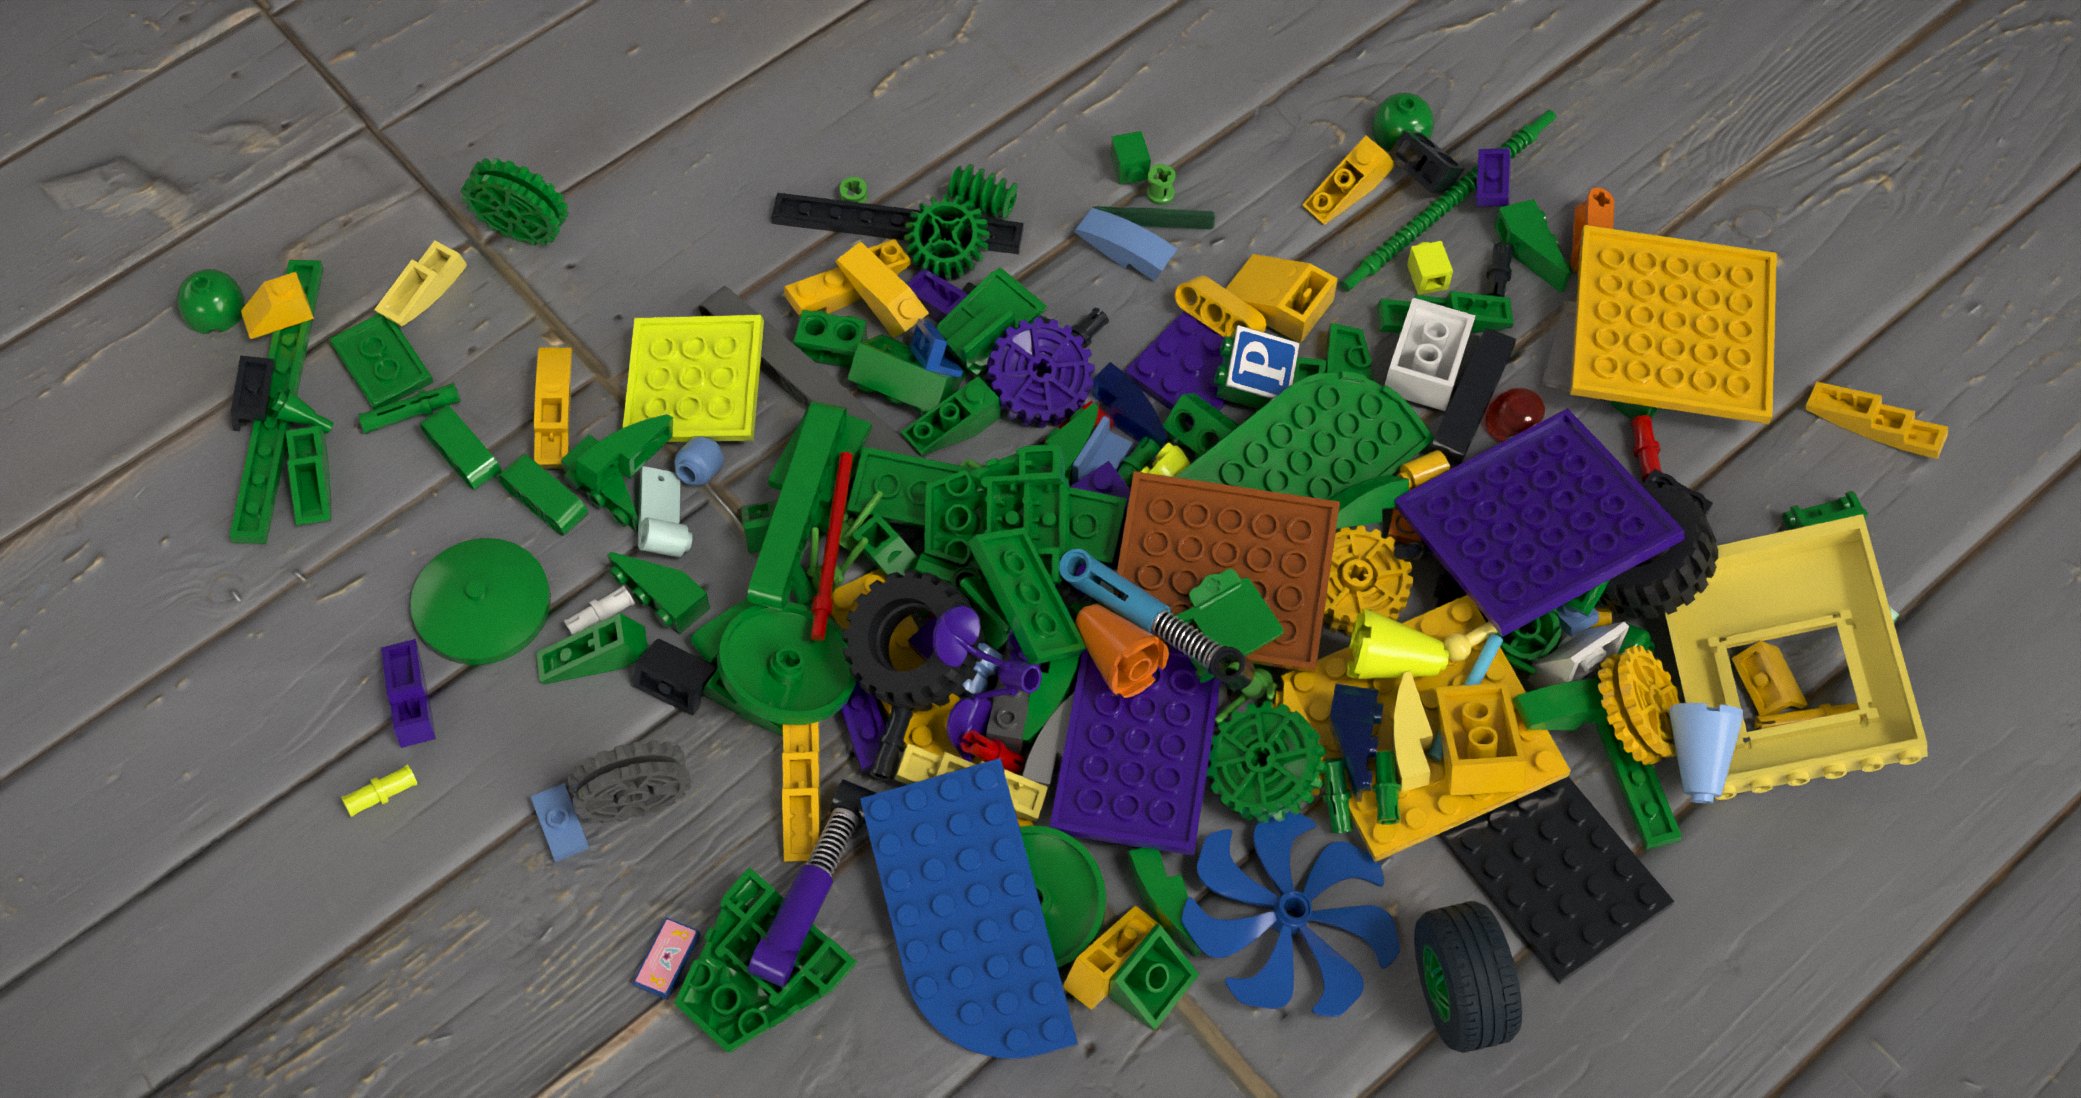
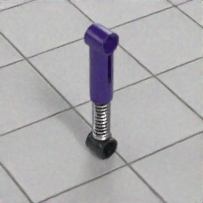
(779, 949)

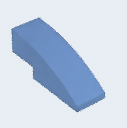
(1126, 242)

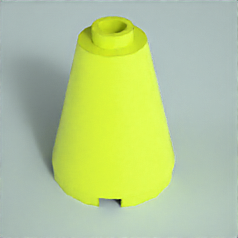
(1391, 648)

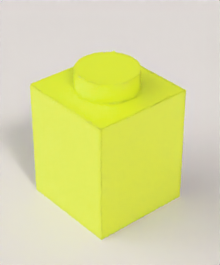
(1429, 267)

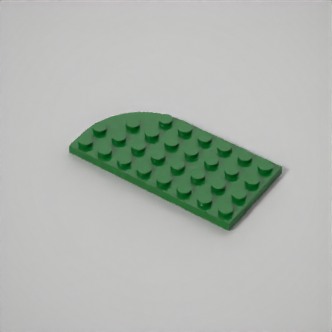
(1317, 439)

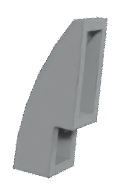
(1049, 747)

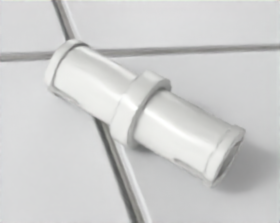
(600, 610)

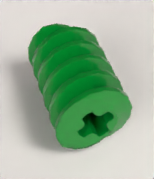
(983, 192)

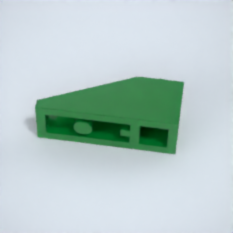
(593, 651)

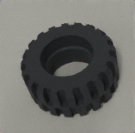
(1675, 575)
(871, 634)

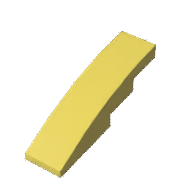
(921, 765)

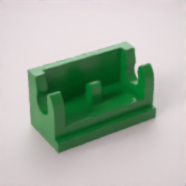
(1842, 508)

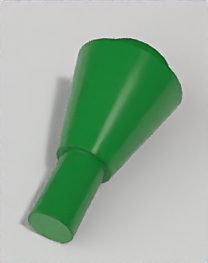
(291, 408)

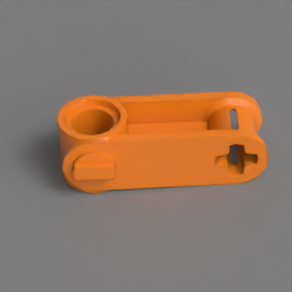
(1595, 211)

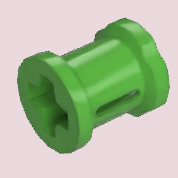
(1156, 189)

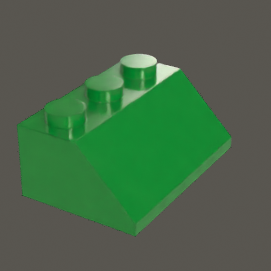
(893, 370)

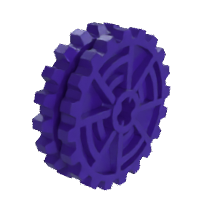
(1065, 372)

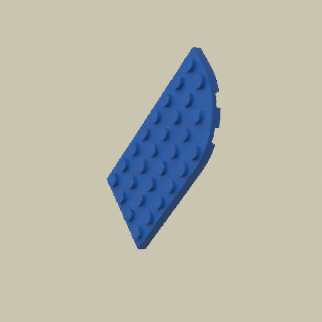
(969, 913)

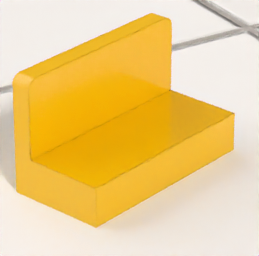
(1768, 679)

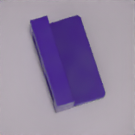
(1493, 177)

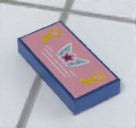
(666, 958)

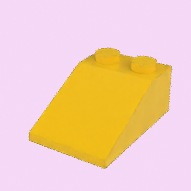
(1480, 739)

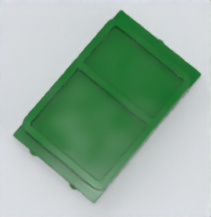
(1006, 294)

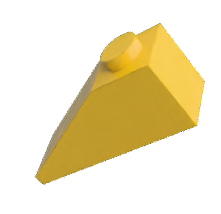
(882, 290)
(1096, 966)

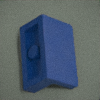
(930, 351)

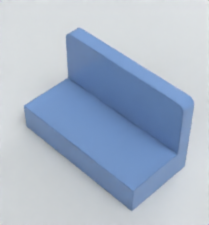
(1099, 449)

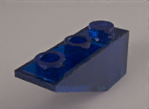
(1351, 727)

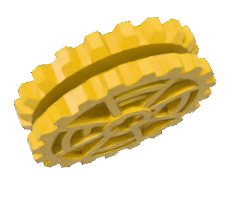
(1365, 576)
(1639, 703)

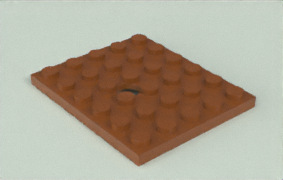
(1199, 528)

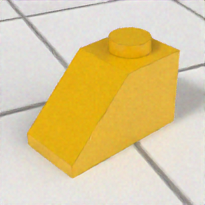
(276, 306)

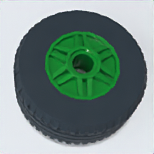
(1468, 976)

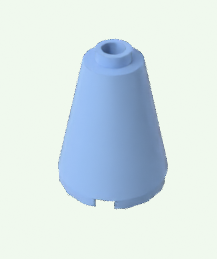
(1704, 746)

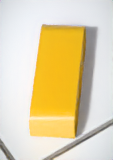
(1207, 303)

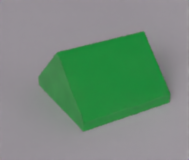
(1152, 978)

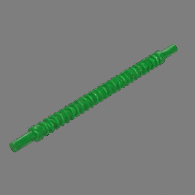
(1372, 263)

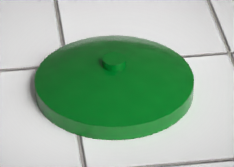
(480, 601)
(780, 670)
(1068, 890)

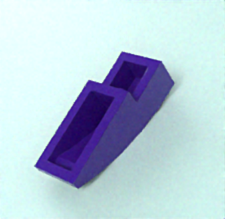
(407, 693)

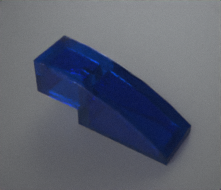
(1128, 405)

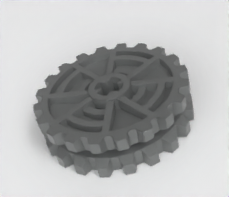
(629, 781)

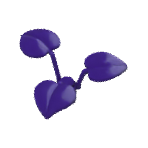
(952, 640)

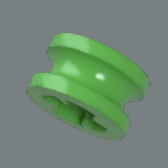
(853, 183)

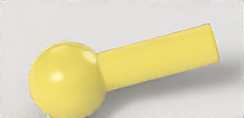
(1460, 645)

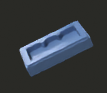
(559, 822)

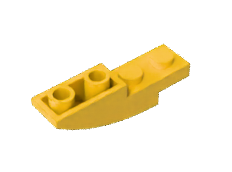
(832, 288)
(552, 406)

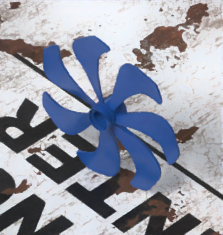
(1275, 982)

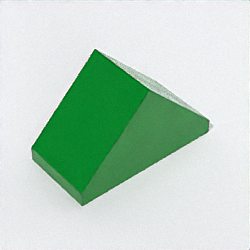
(756, 522)

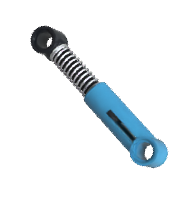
(1154, 616)

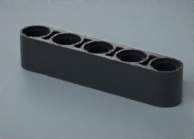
(1473, 395)

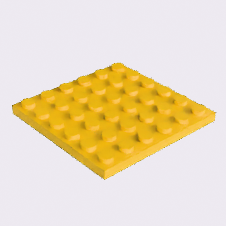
(1675, 324)
(1428, 808)

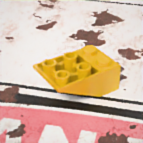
(1285, 292)

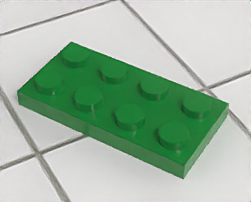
(1027, 595)

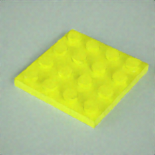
(698, 373)

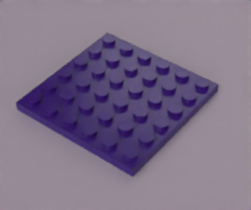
(1537, 521)

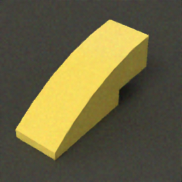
(421, 284)
(1411, 736)

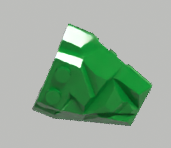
(1000, 496)
(741, 1006)

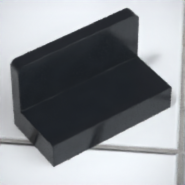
(252, 390)
(672, 675)

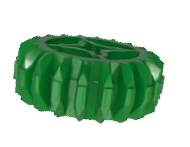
(965, 219)

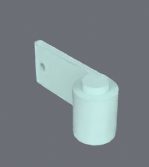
(660, 514)

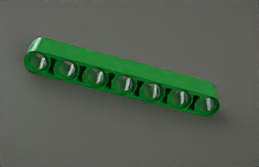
(797, 506)

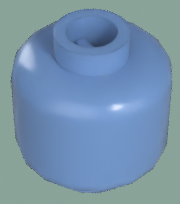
(698, 461)

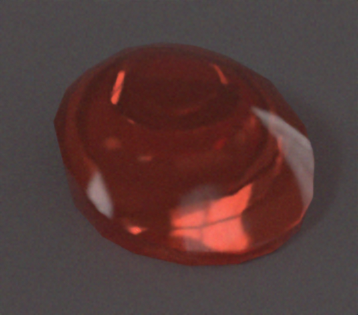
(1514, 413)

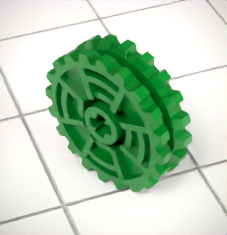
(514, 201)
(1291, 755)

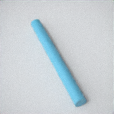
(1475, 677)

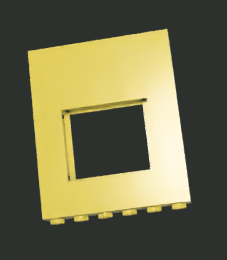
(1787, 588)

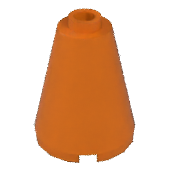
(1121, 650)

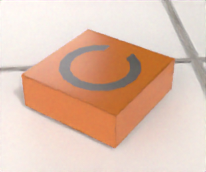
(1401, 530)

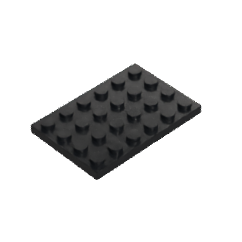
(1559, 875)

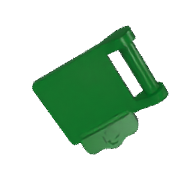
(1230, 614)

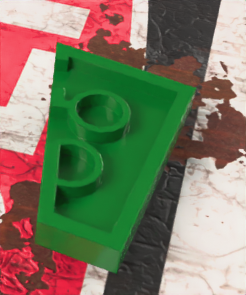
(1347, 351)

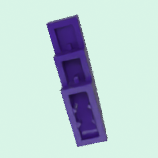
(935, 294)

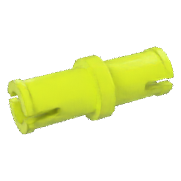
(379, 790)

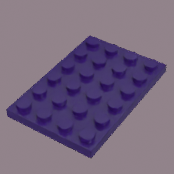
(1137, 762)

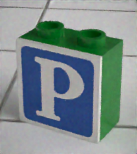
(1254, 367)

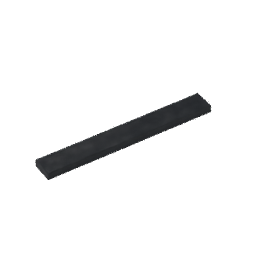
(880, 221)

